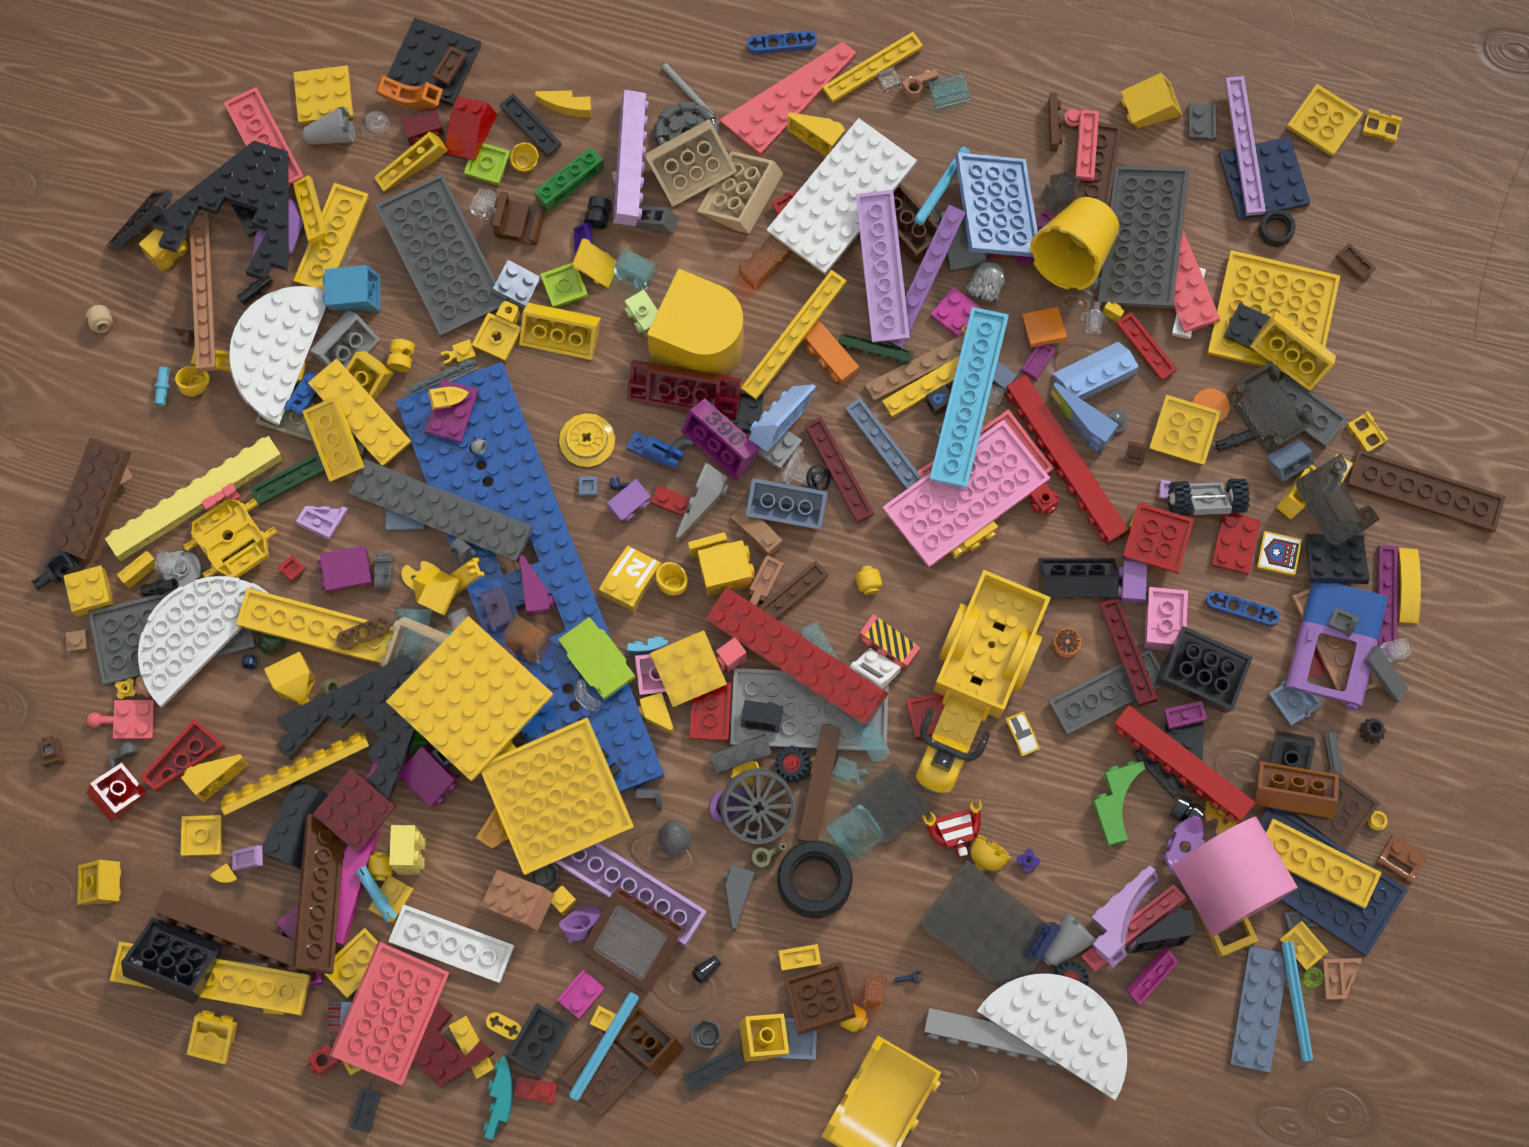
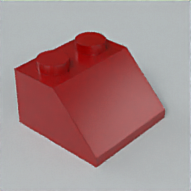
(115, 792)

